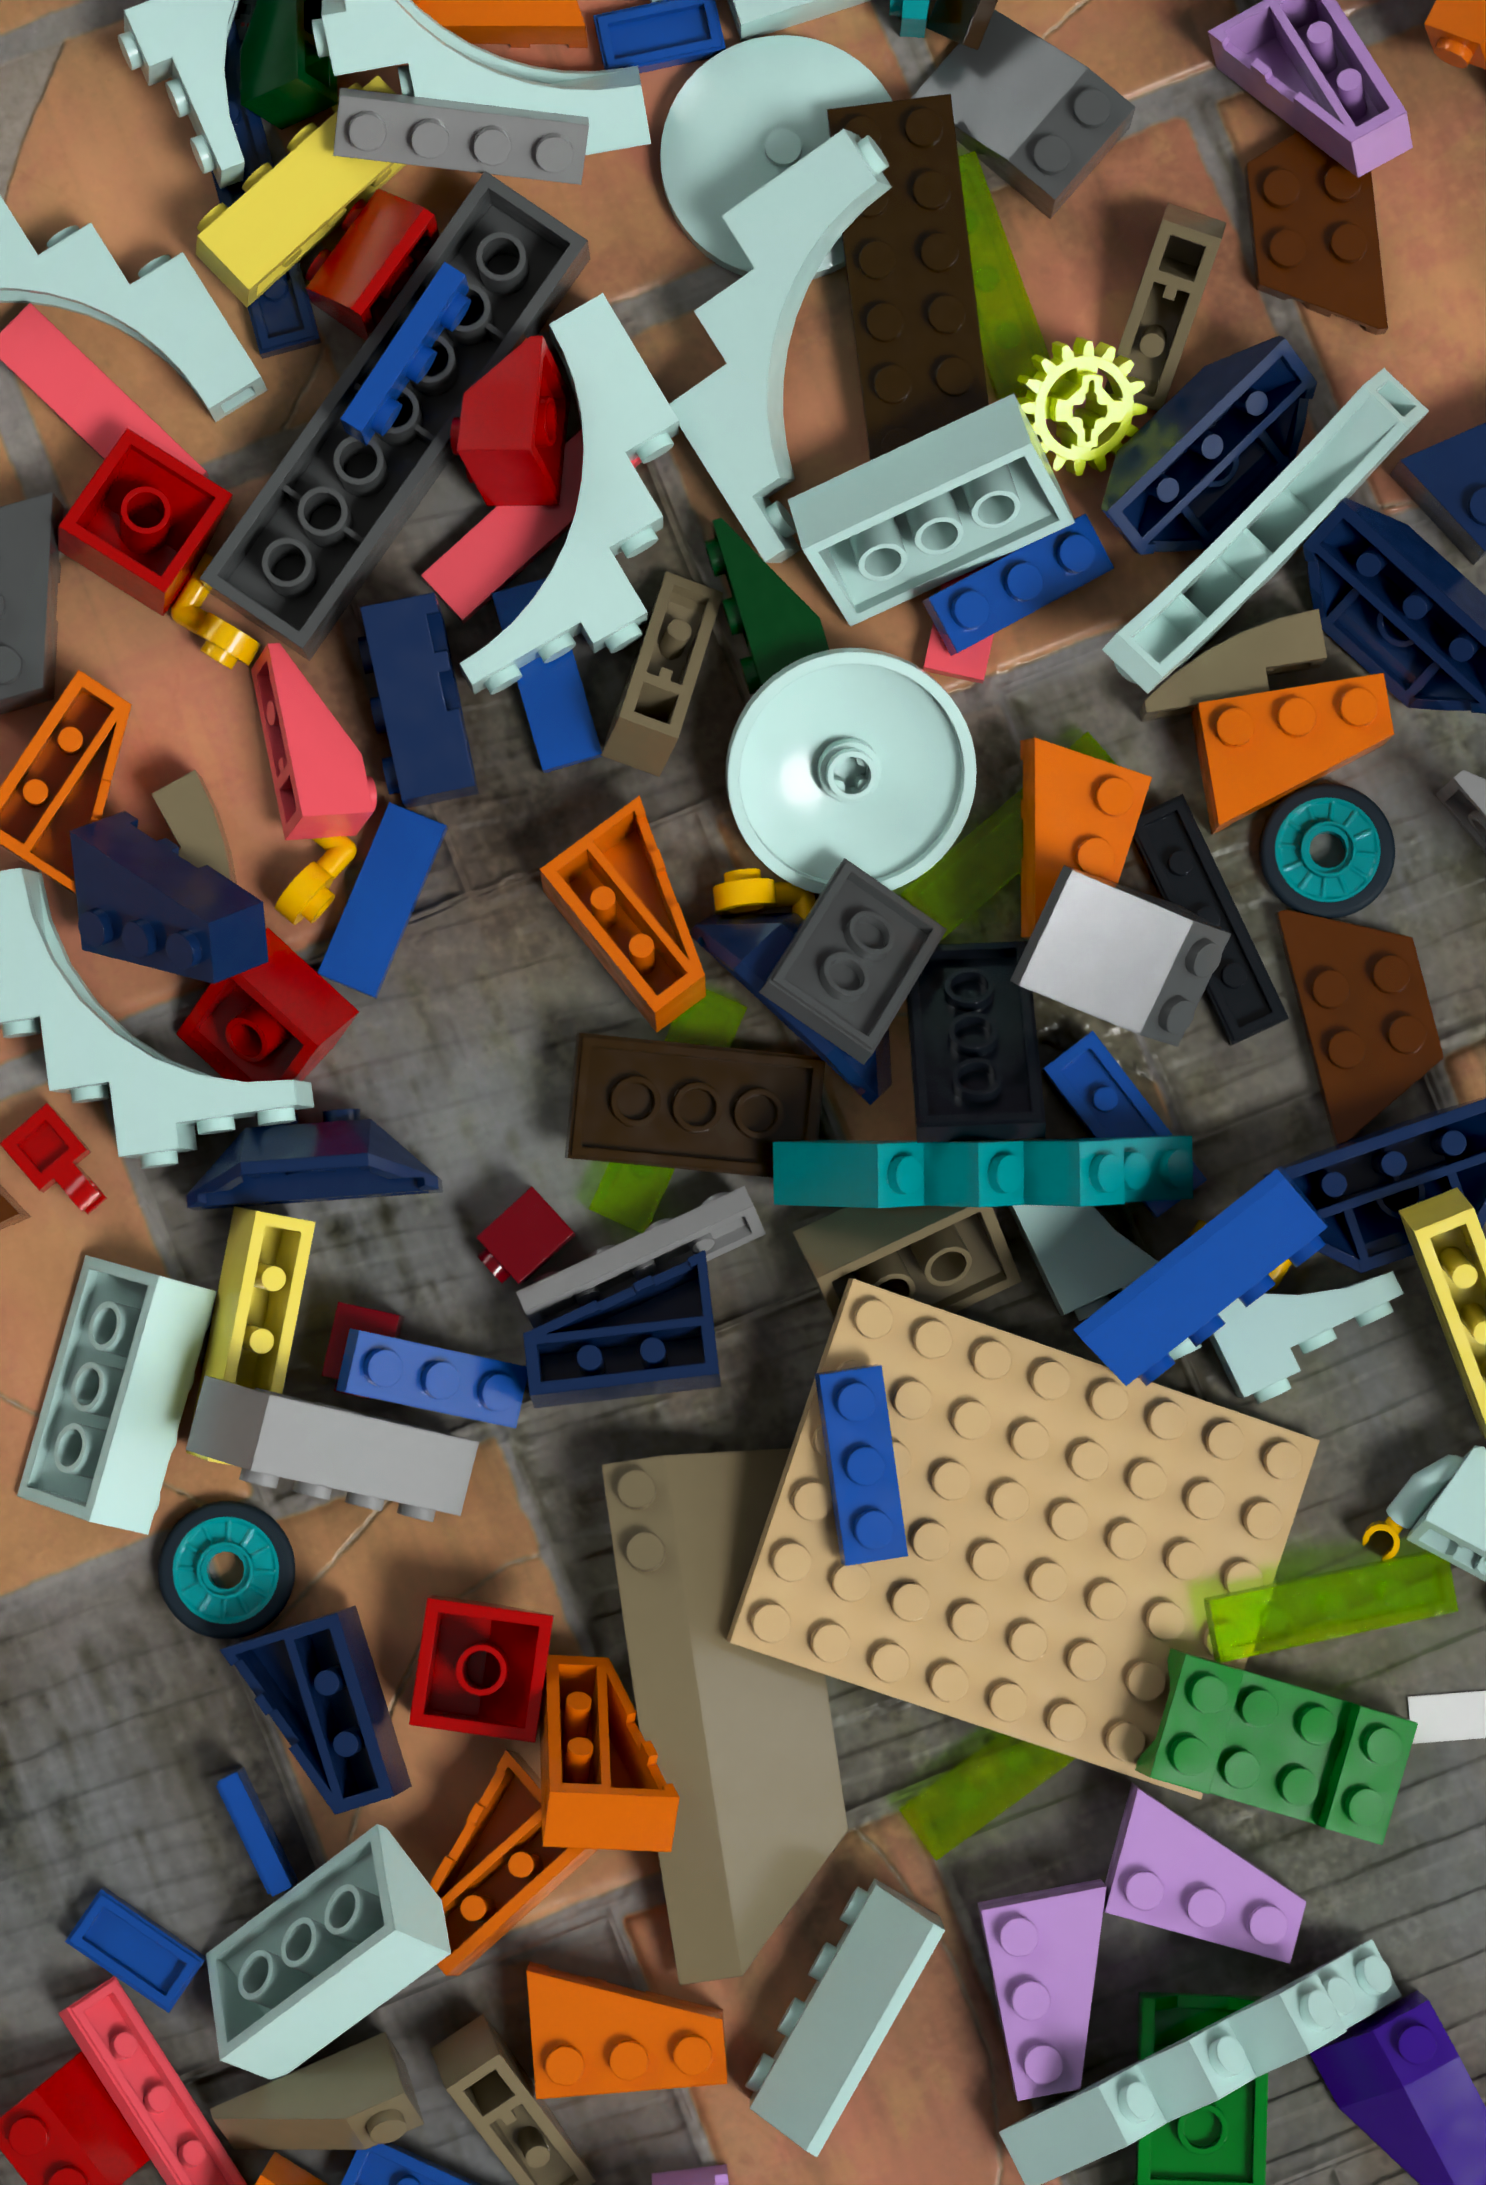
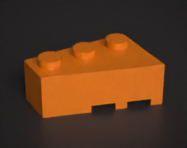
(511, 21)
(63, 777)
(595, 1765)
(499, 1865)
(618, 2038)

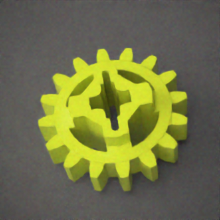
(1103, 412)

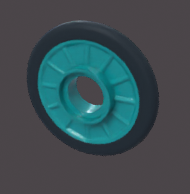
(1333, 811)
(266, 1563)

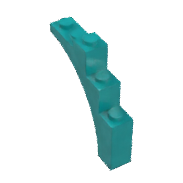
(982, 1172)

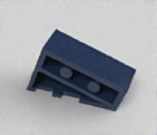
(1451, 488)
(417, 701)
(159, 909)
(629, 1344)
(328, 1706)

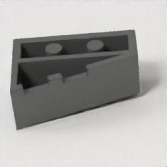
(28, 600)

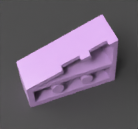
(1316, 77)
(1194, 1885)
(1043, 1981)

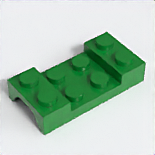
(1279, 1747)
(1214, 2143)

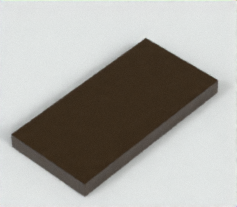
(689, 1104)

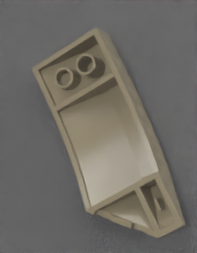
(730, 1725)

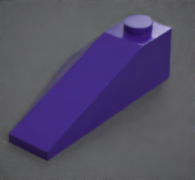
(1409, 2092)

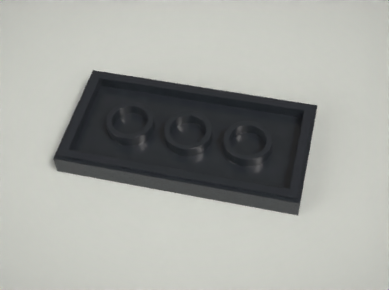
(974, 1047)

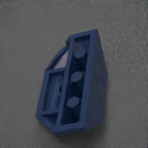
(1210, 450)
(1399, 608)
(750, 950)
(312, 1164)
(1376, 1175)

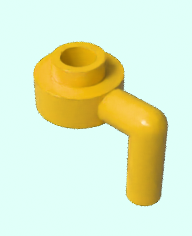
(223, 641)
(309, 891)
(749, 893)

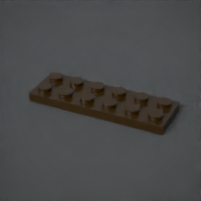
(912, 277)

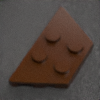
(1315, 233)
(1360, 1014)

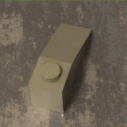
(1168, 300)
(663, 675)
(333, 2104)
(504, 2109)

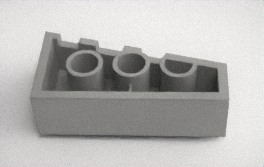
(331, 1450)

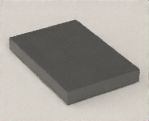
(853, 961)

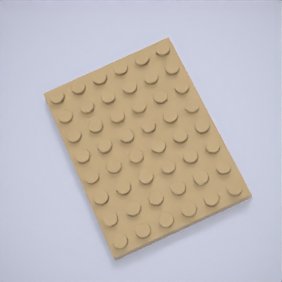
(1045, 1533)

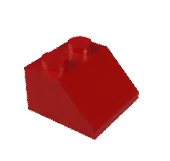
(371, 261)
(515, 429)
(143, 521)
(268, 1019)
(481, 1668)
(70, 2132)

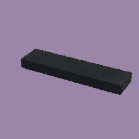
(1189, 877)

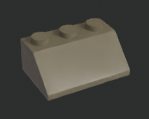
(919, 1252)

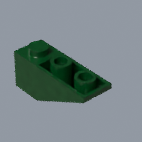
(763, 608)

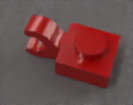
(50, 1153)

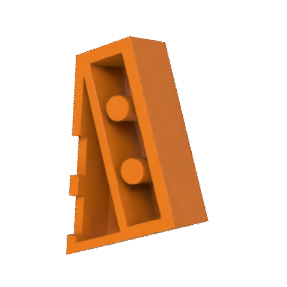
(1283, 739)
(1073, 816)
(627, 914)

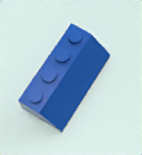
(1203, 1277)

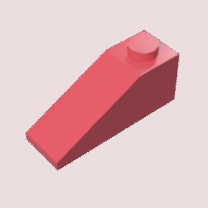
(311, 757)

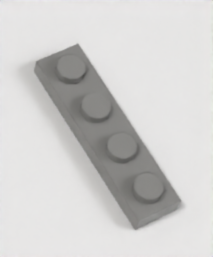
(460, 136)
(716, 1226)

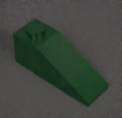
(281, 66)

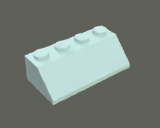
(930, 510)
(116, 1395)
(324, 1956)
(845, 2014)

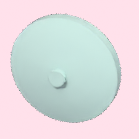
(745, 124)
(852, 764)

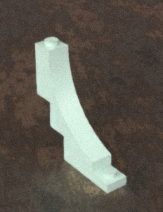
(738, 410)

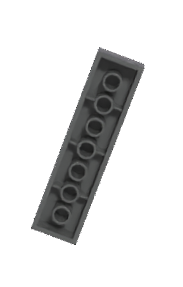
(342, 502)

